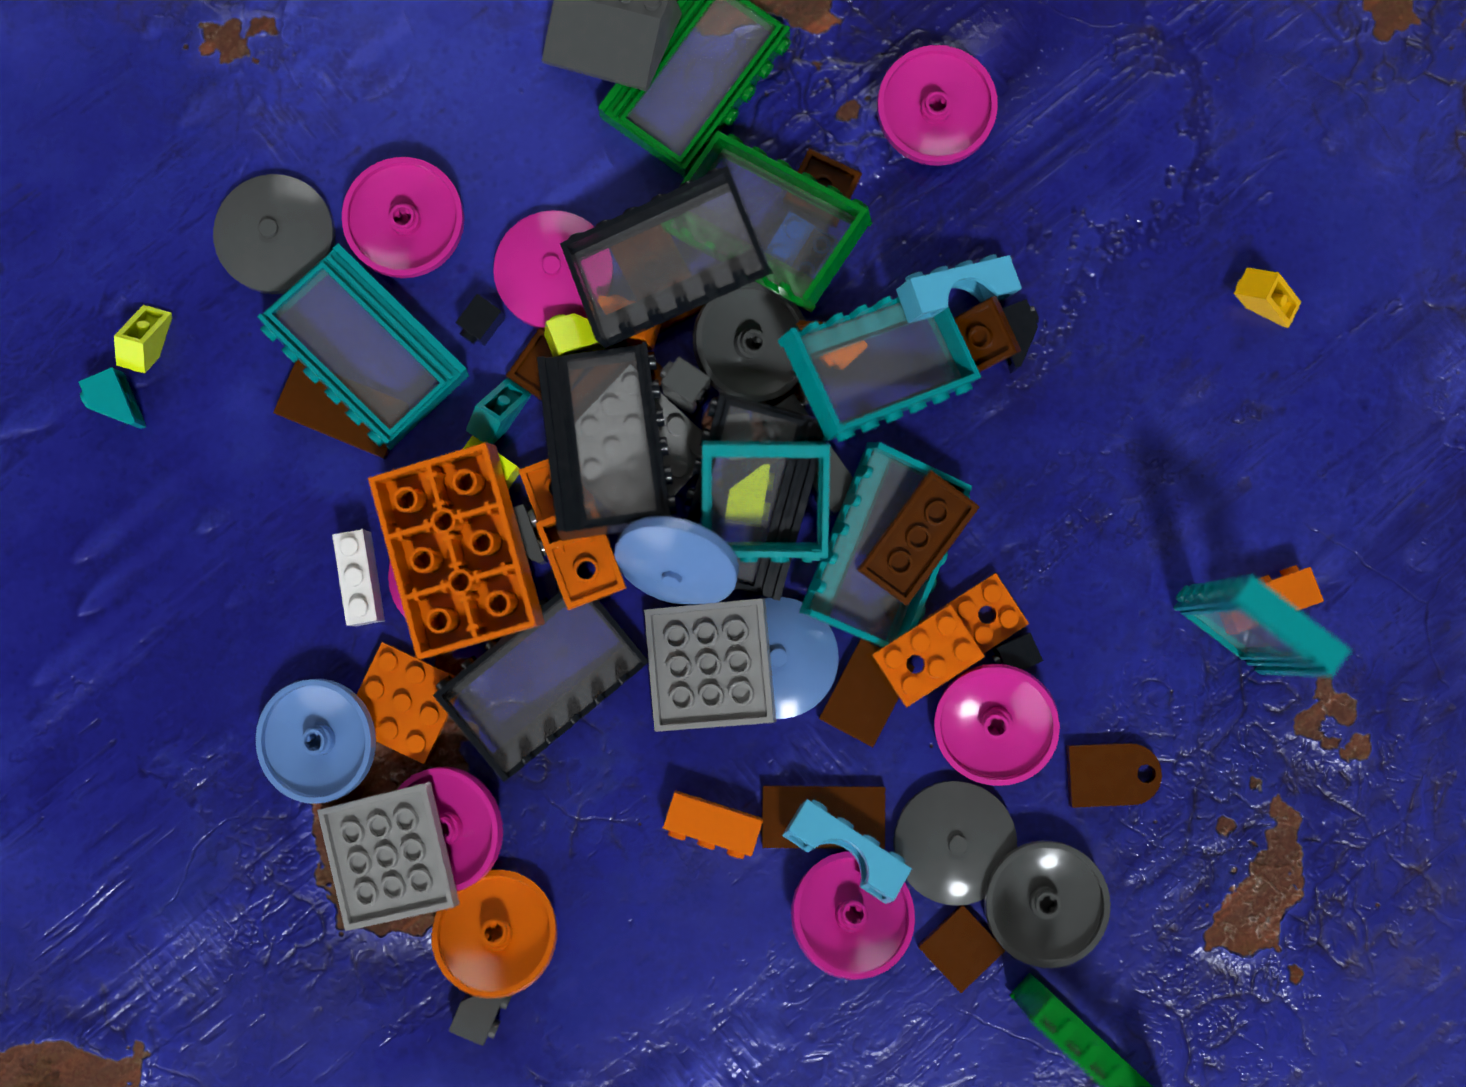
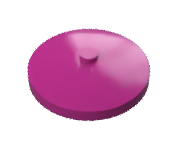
(937, 105)
(402, 217)
(533, 269)
(997, 724)
(467, 819)
(845, 926)

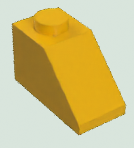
(1268, 296)

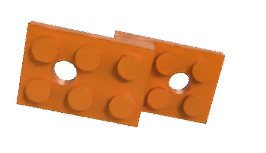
(568, 554)
(950, 640)

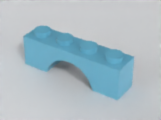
(928, 294)
(880, 871)

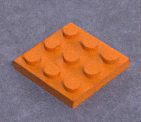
(402, 702)

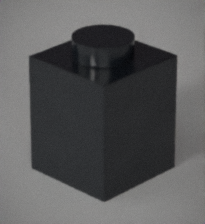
(479, 321)
(1017, 652)

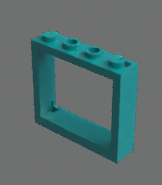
(777, 551)

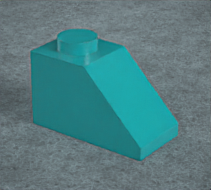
(111, 396)
(497, 411)

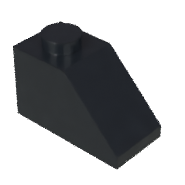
(1023, 322)

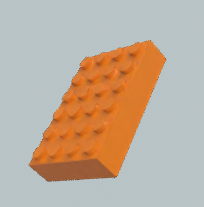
(456, 550)

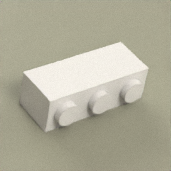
(358, 578)

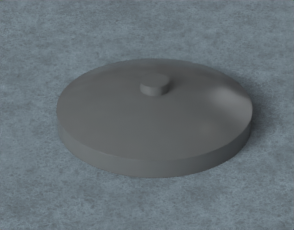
(272, 232)
(739, 343)
(953, 840)
(1047, 904)

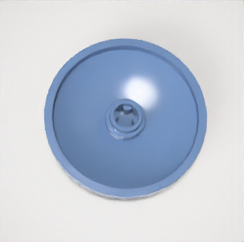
(677, 561)
(801, 657)
(315, 741)

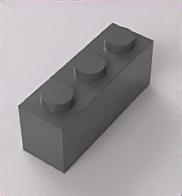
(685, 386)

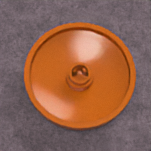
(496, 936)

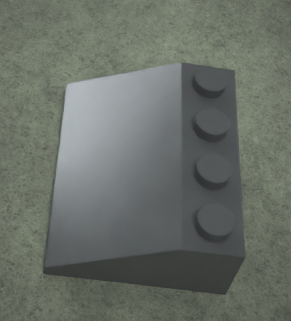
(611, 38)

